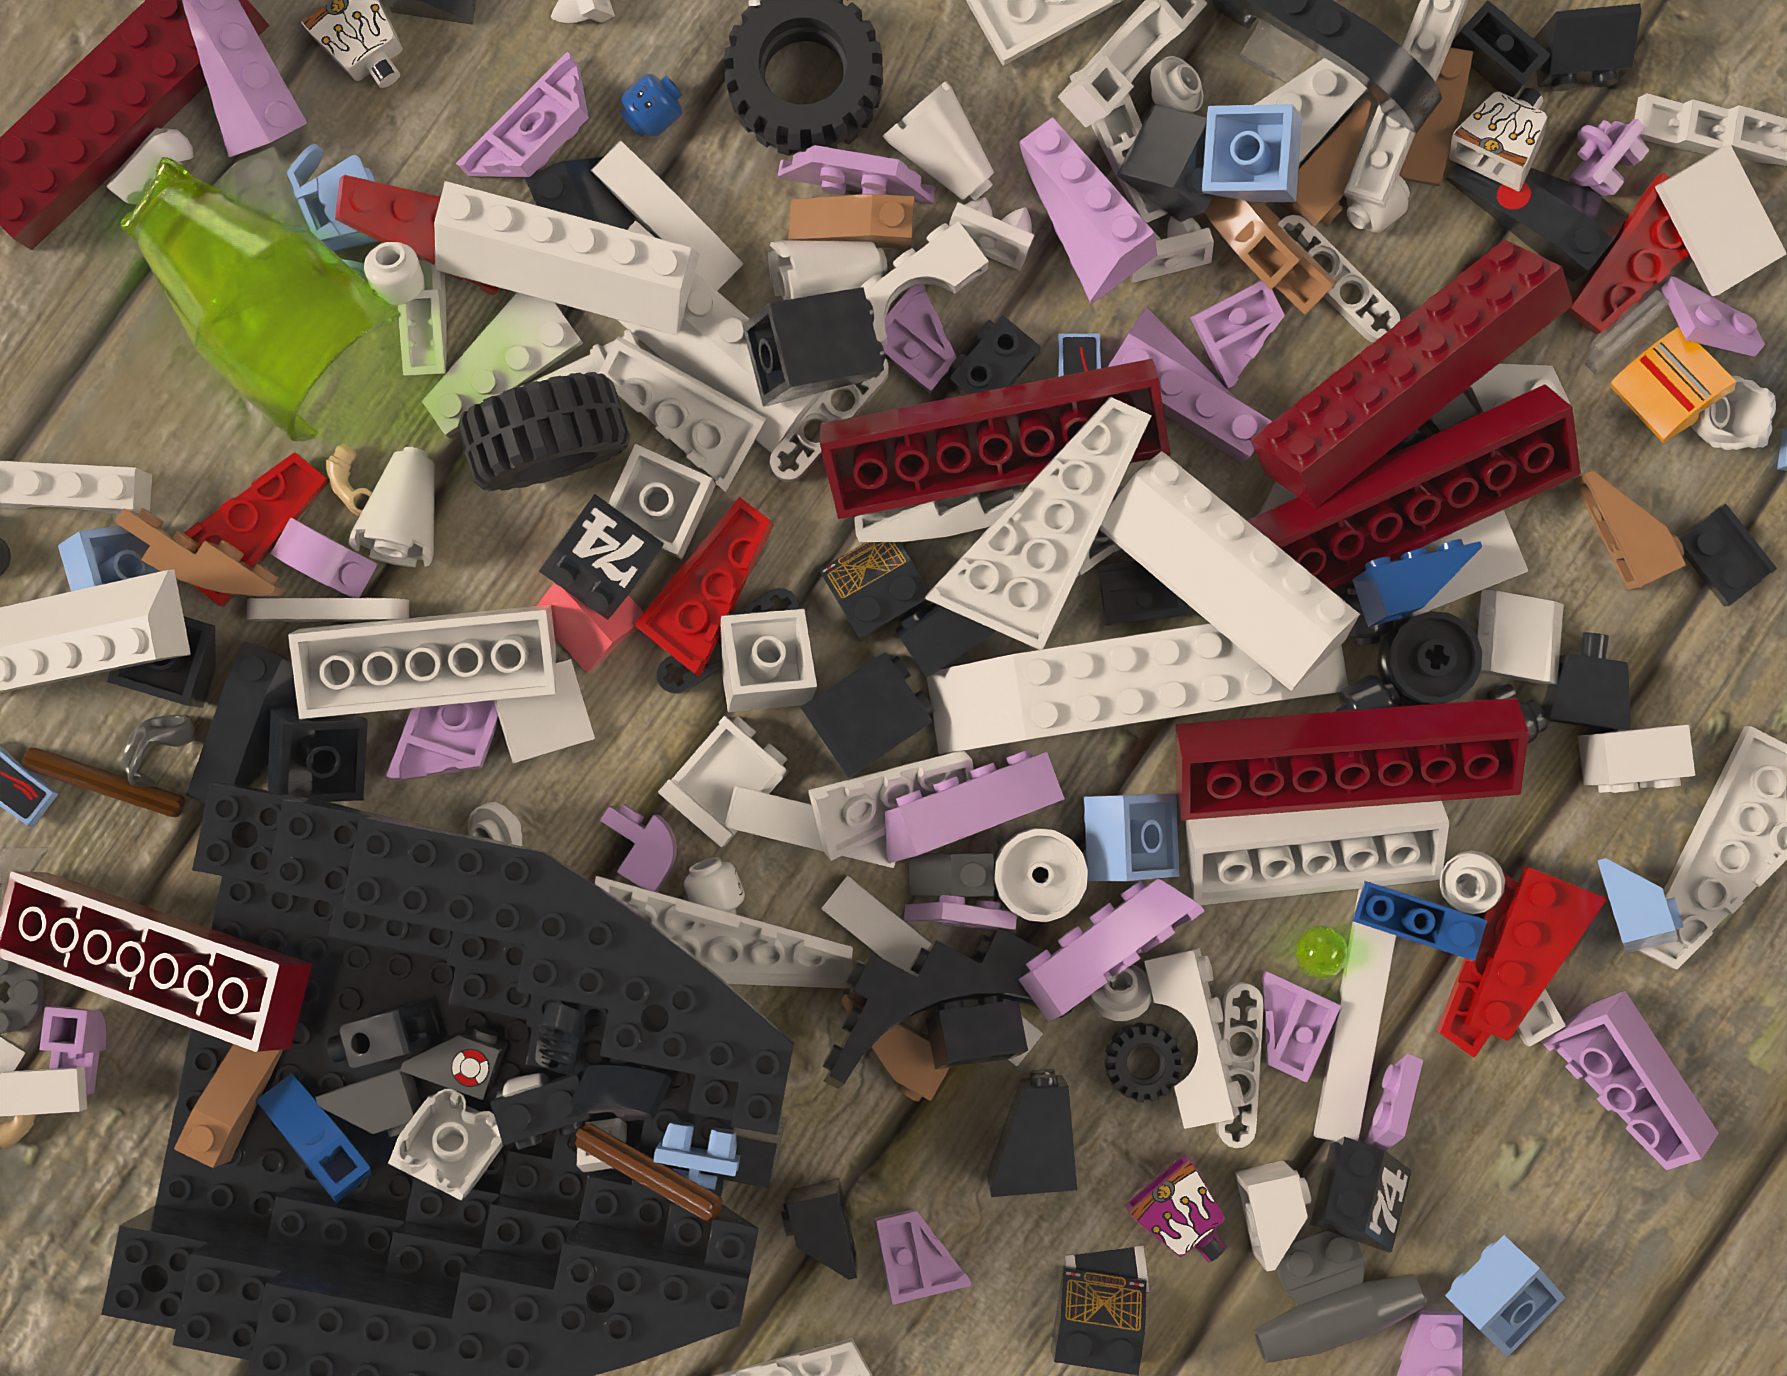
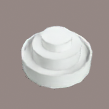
(1176, 85)
(495, 823)
(1472, 882)
(1124, 995)

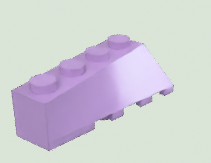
(240, 76)
(1088, 213)
(1191, 391)
(971, 806)
(1107, 946)
(1636, 1079)

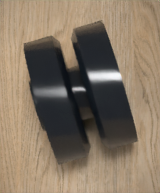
(1454, 655)

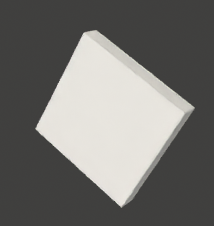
(546, 721)

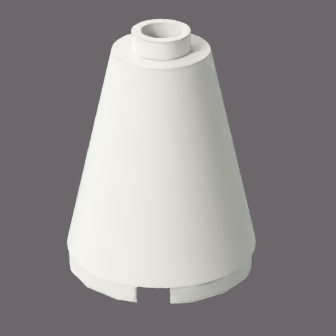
(943, 144)
(822, 266)
(400, 512)

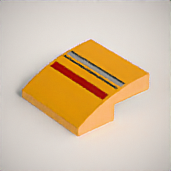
(1672, 384)

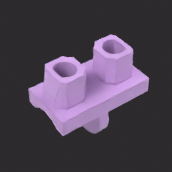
(1603, 150)

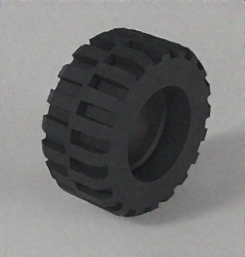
(806, 125)
(543, 431)

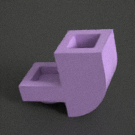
(323, 559)
(653, 850)
(74, 1039)

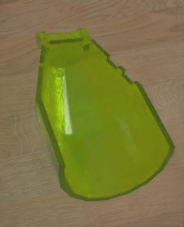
(252, 291)

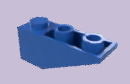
(1403, 587)
(1419, 920)
(315, 1137)

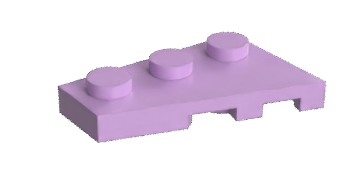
(1433, 1345)

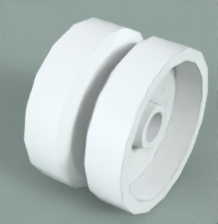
(1065, 878)

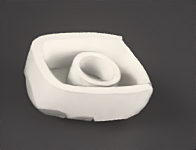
(139, 169)

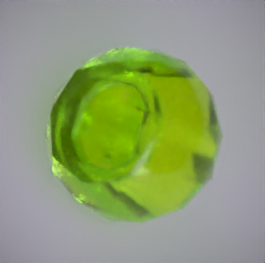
(1321, 952)

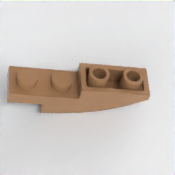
(1269, 250)
(210, 567)

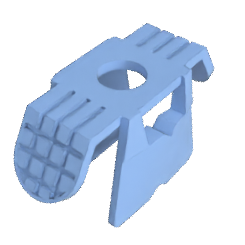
(322, 209)

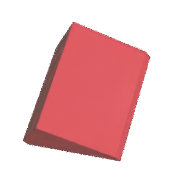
(584, 631)

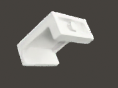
(708, 778)

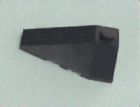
(240, 729)

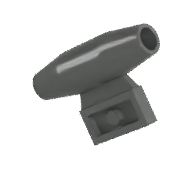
(1333, 1302)

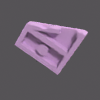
(1710, 320)
(1237, 328)
(954, 912)
(1295, 1025)
(1395, 1104)
(915, 1258)

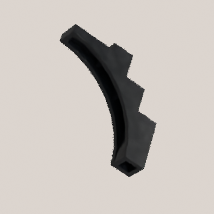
(940, 977)

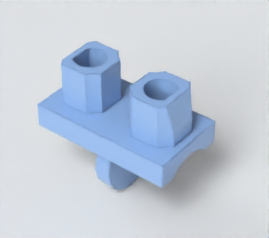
(719, 1157)

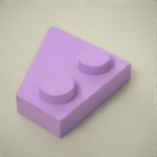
(918, 339)

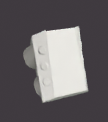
(1519, 636)
(447, 1144)

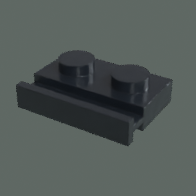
(1725, 555)
(1136, 595)

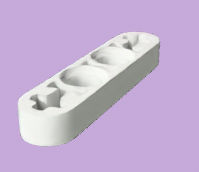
(1345, 273)
(821, 411)
(326, 609)
(1243, 1064)

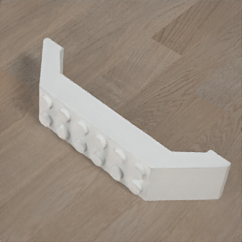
(1107, 687)

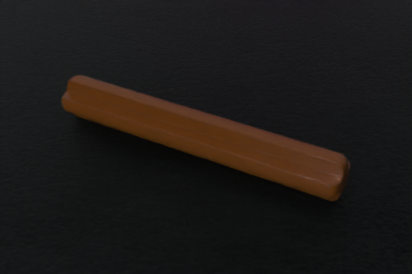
(102, 782)
(648, 1173)

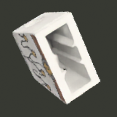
(357, 38)
(1501, 137)

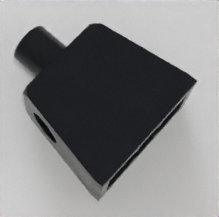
(1590, 688)
(385, 1035)

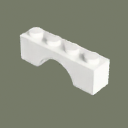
(1112, 70)
(946, 261)
(74, 487)
(1208, 1091)

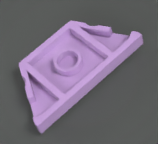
(532, 126)
(853, 171)
(444, 740)

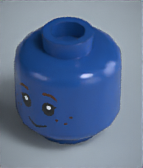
(651, 105)

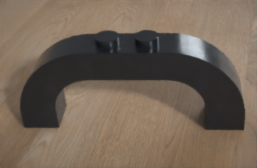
(1358, 47)

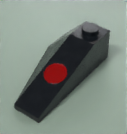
(1548, 215)

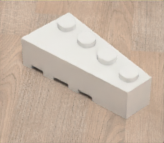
(1322, 98)

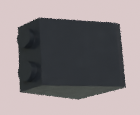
(813, 345)
(868, 713)
(1036, 1140)

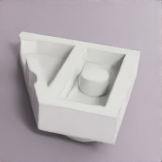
(1510, 381)

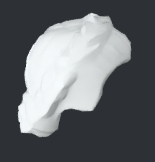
(1738, 418)

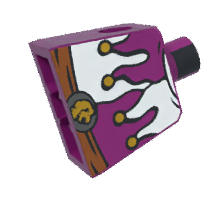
(1180, 1211)

